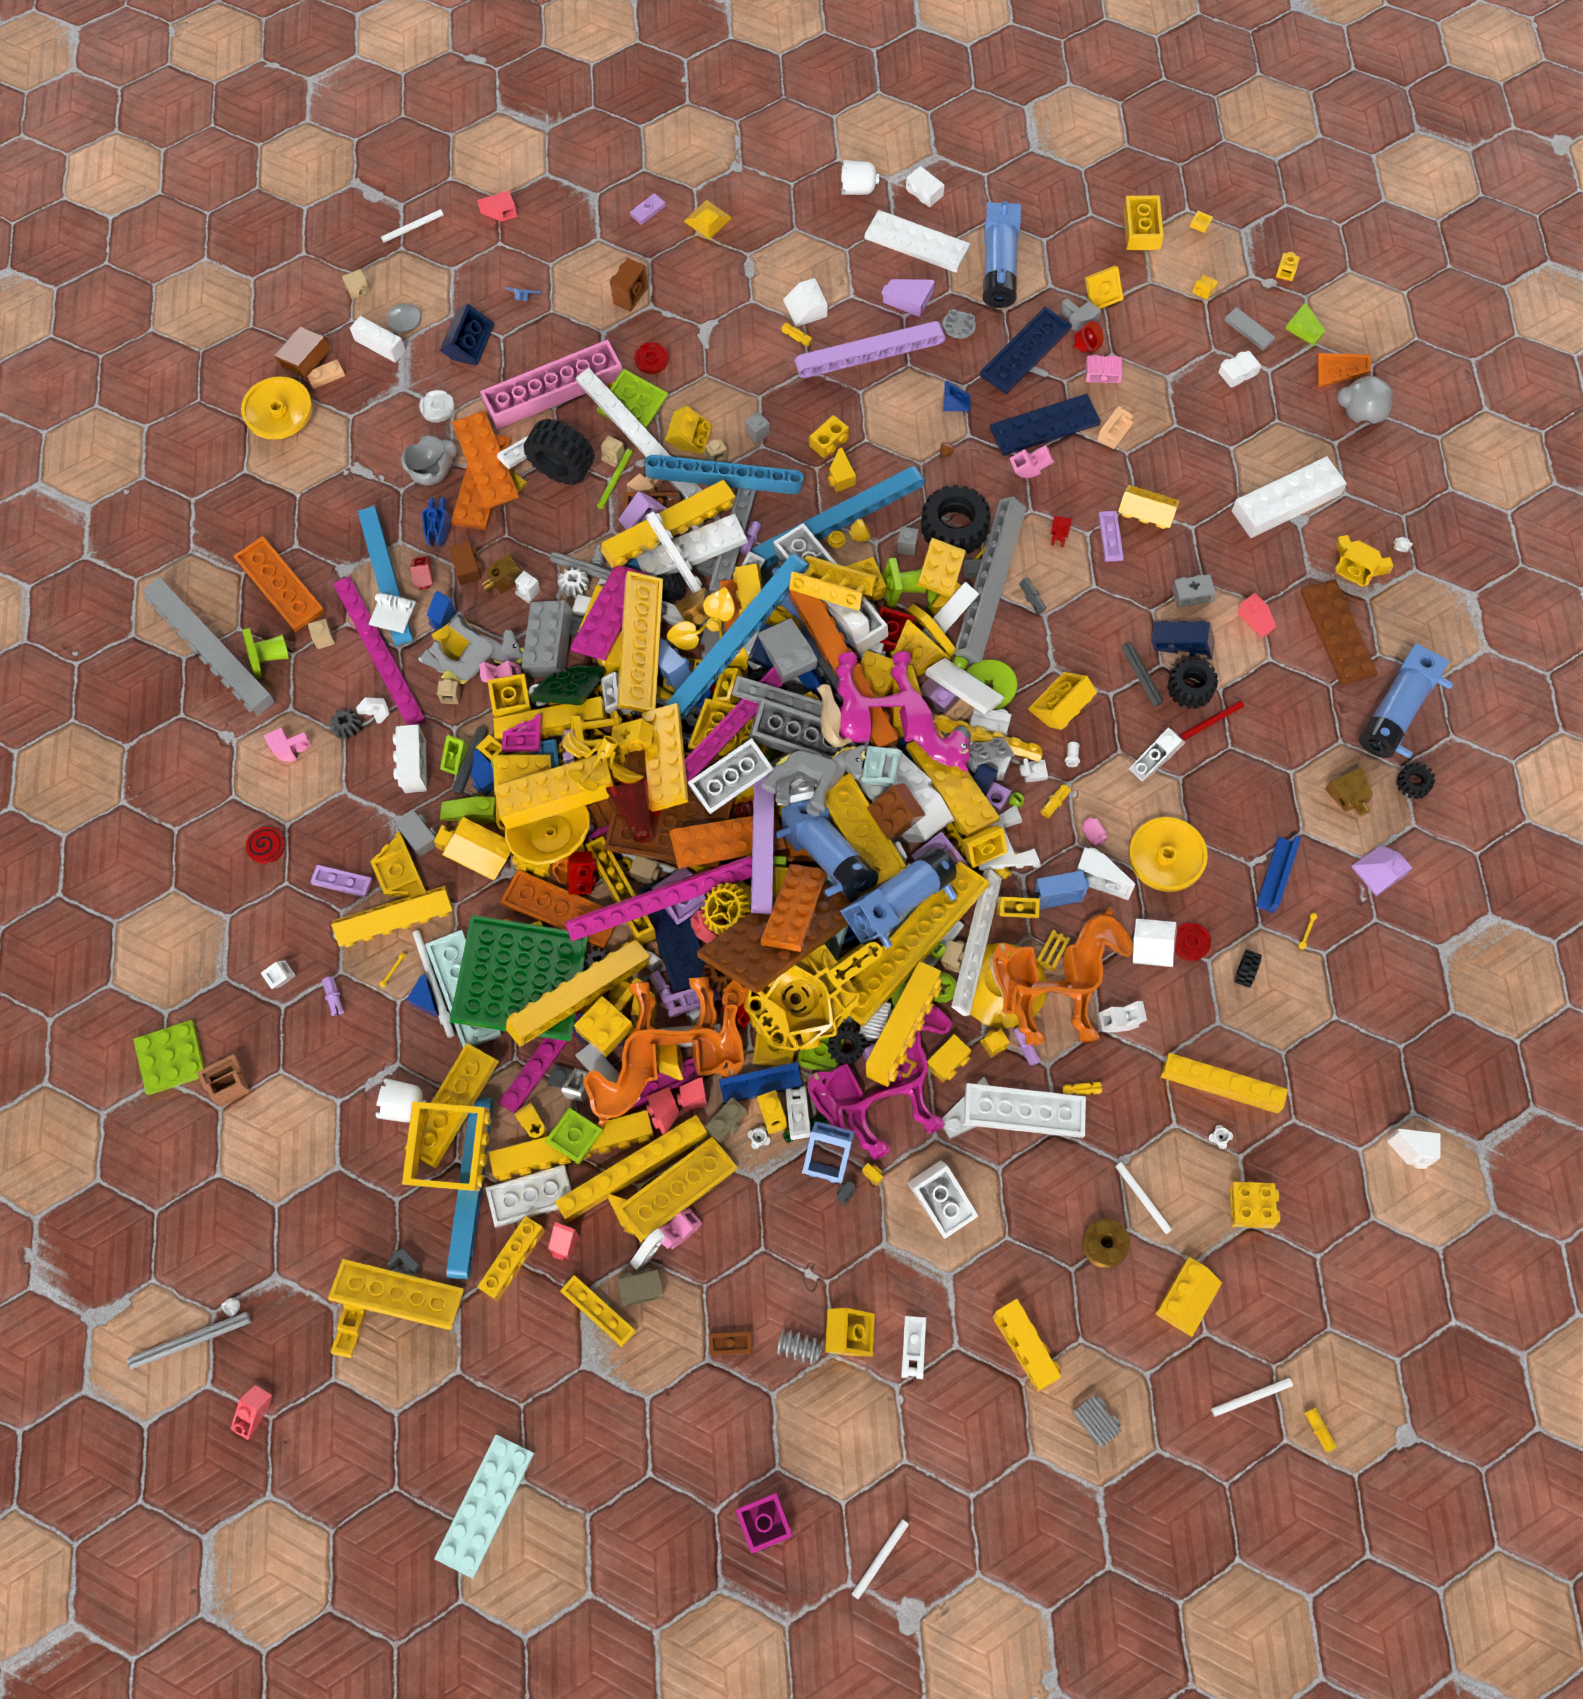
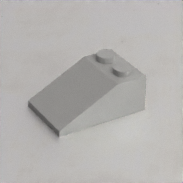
(788, 650)

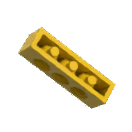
(511, 1258)

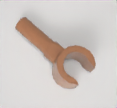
(653, 947)

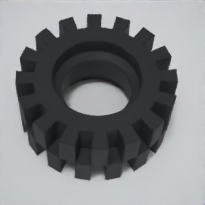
(672, 587)
(1420, 771)
(1248, 968)
(854, 1037)

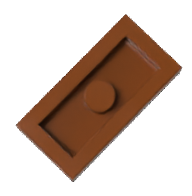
(730, 1344)

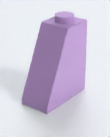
(908, 294)

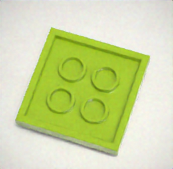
(638, 397)
(169, 1057)

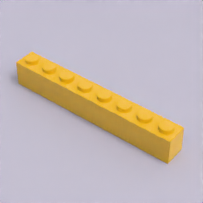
(676, 519)
(577, 992)
(539, 1155)
(631, 1169)

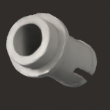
(598, 558)

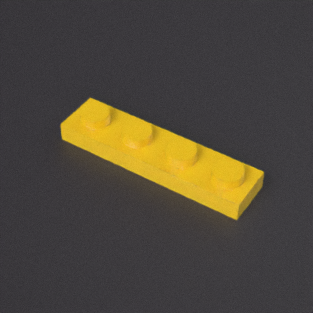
(598, 1311)

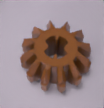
(715, 981)

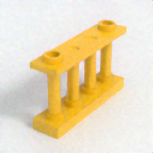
(833, 583)
(578, 727)

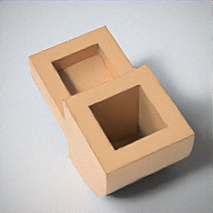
(643, 484)

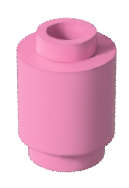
(1094, 831)

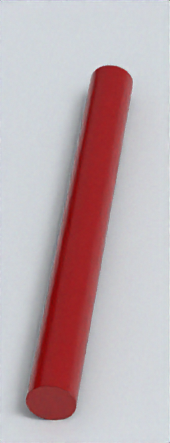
(1210, 721)

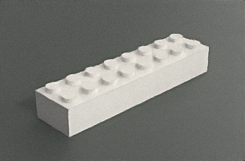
(804, 544)

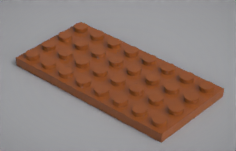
(755, 966)

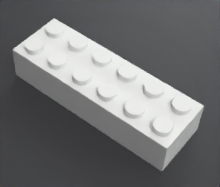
(1288, 497)

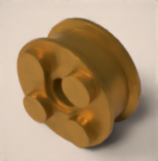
(1109, 1230)

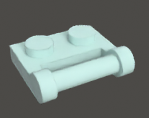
(875, 765)

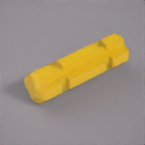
(796, 334)
(1082, 1089)

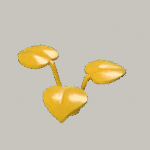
(719, 608)
(605, 750)

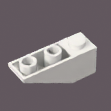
(1157, 754)

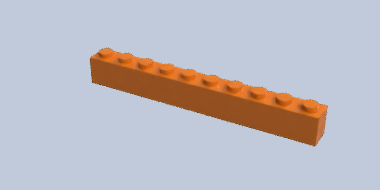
(831, 645)

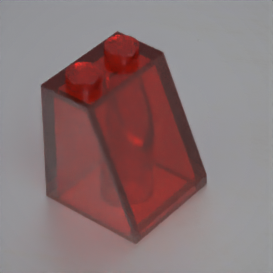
(632, 808)

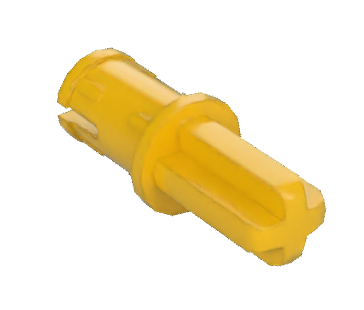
(1055, 801)
(1320, 1430)

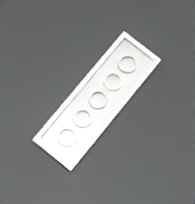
(917, 241)
(696, 546)
(1024, 1110)

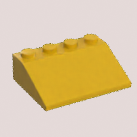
(710, 716)

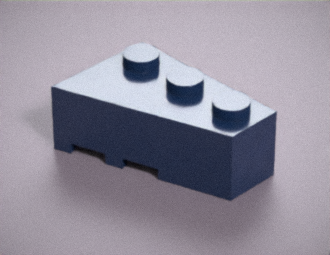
(1184, 637)

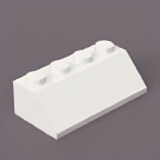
(730, 776)

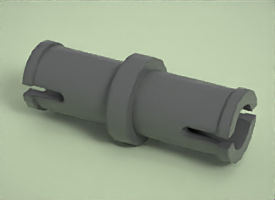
(1032, 596)

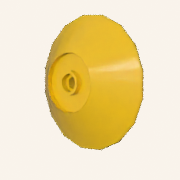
(535, 844)
(988, 999)

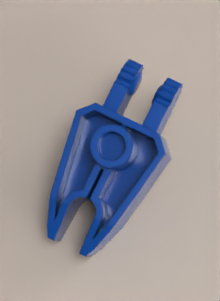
(436, 522)

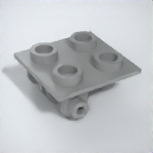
(990, 751)

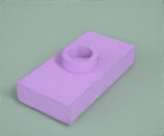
(647, 209)

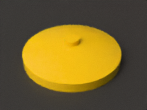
(276, 407)
(1168, 854)

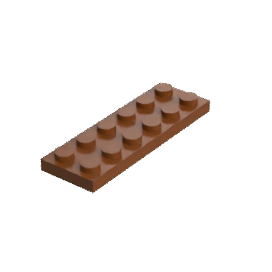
(1338, 632)

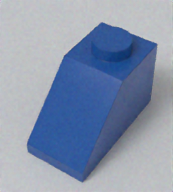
(440, 611)
(482, 774)

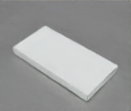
(964, 686)
(527, 1195)

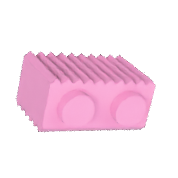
(1103, 369)

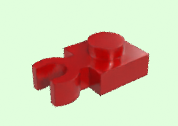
(1060, 529)

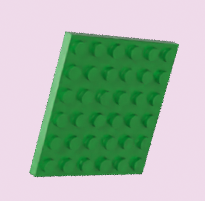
(510, 967)

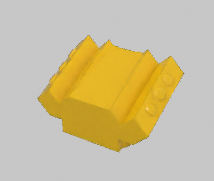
(1360, 561)

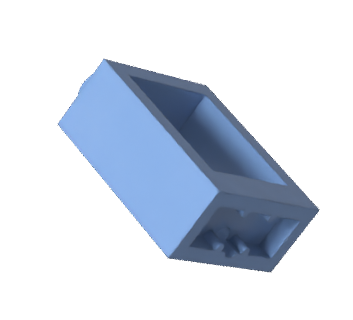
(1061, 889)
(834, 1136)

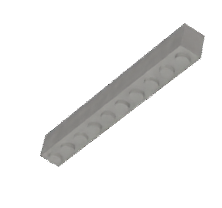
(990, 580)
(208, 646)

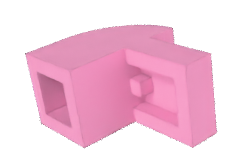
(1030, 465)
(506, 669)
(285, 748)
(680, 1228)

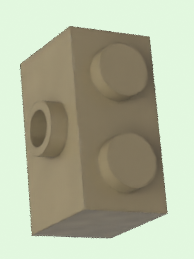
(726, 1121)
(639, 1288)

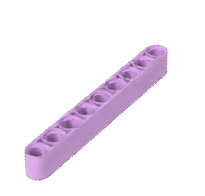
(869, 349)
(762, 849)

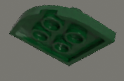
(568, 686)

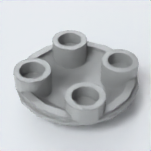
(403, 318)
(959, 324)

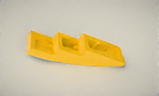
(349, 1331)

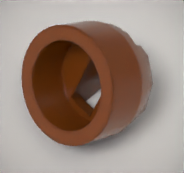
(946, 449)

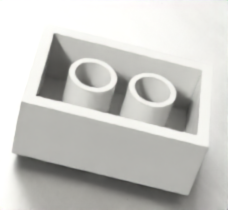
(410, 758)

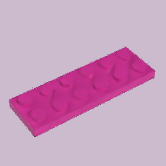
(605, 618)

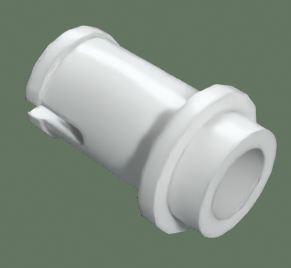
(1072, 754)

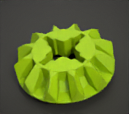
(949, 992)

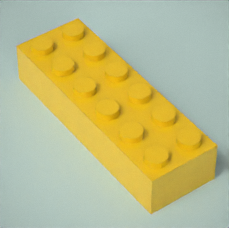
(550, 792)
(903, 1024)

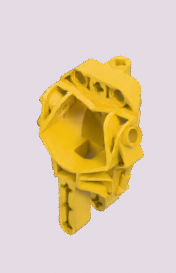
(829, 997)

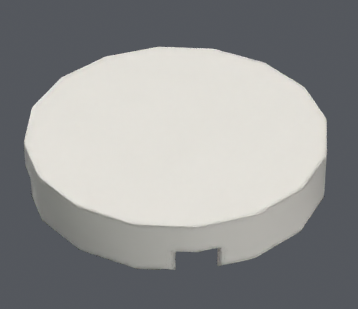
(437, 406)

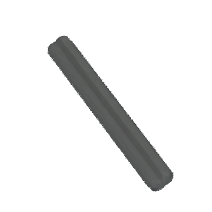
(1142, 674)
(466, 766)

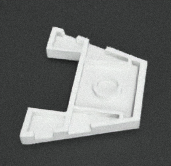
(1028, 858)

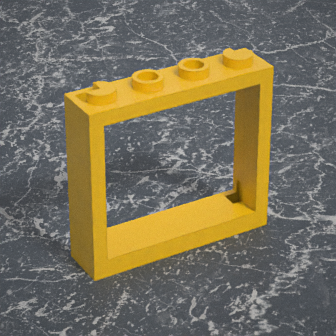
(415, 1138)

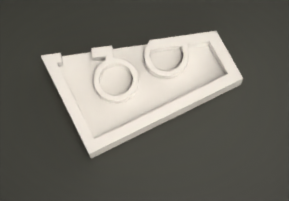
(955, 1117)

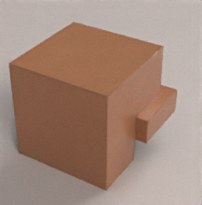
(224, 1080)

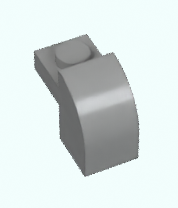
(1079, 316)

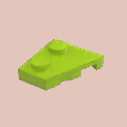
(1306, 325)

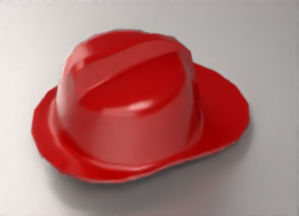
(1089, 337)

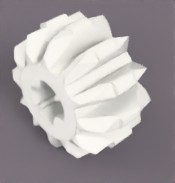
(573, 582)

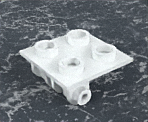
(392, 612)

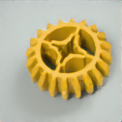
(717, 898)

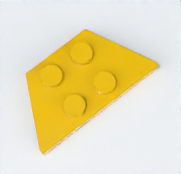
(921, 648)
(397, 870)

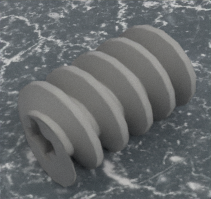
(799, 1347)

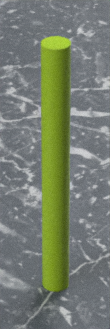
(604, 498)

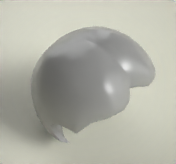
(1366, 399)
(429, 460)

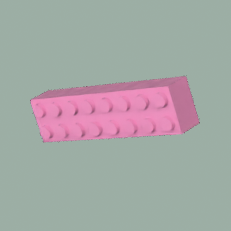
(548, 384)

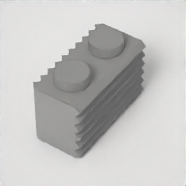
(1097, 1421)

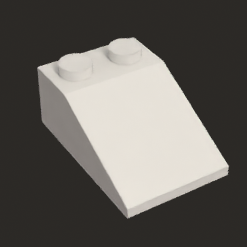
(1104, 874)
(942, 1199)

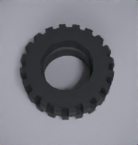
(559, 451)
(961, 501)

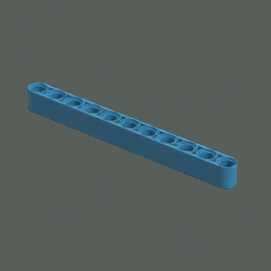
(851, 509)
(737, 636)

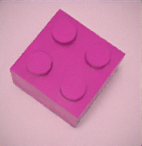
(764, 1523)

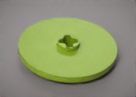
(999, 675)

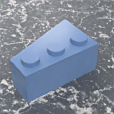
(672, 665)

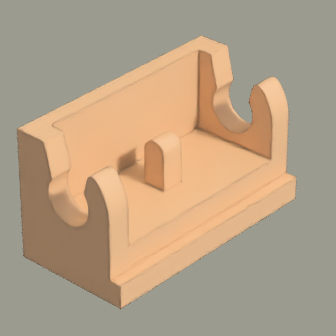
(1115, 428)

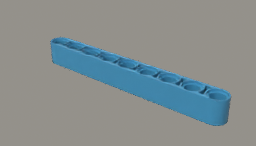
(733, 474)
(382, 563)
(467, 1204)

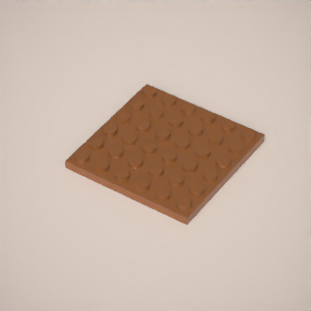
(670, 818)

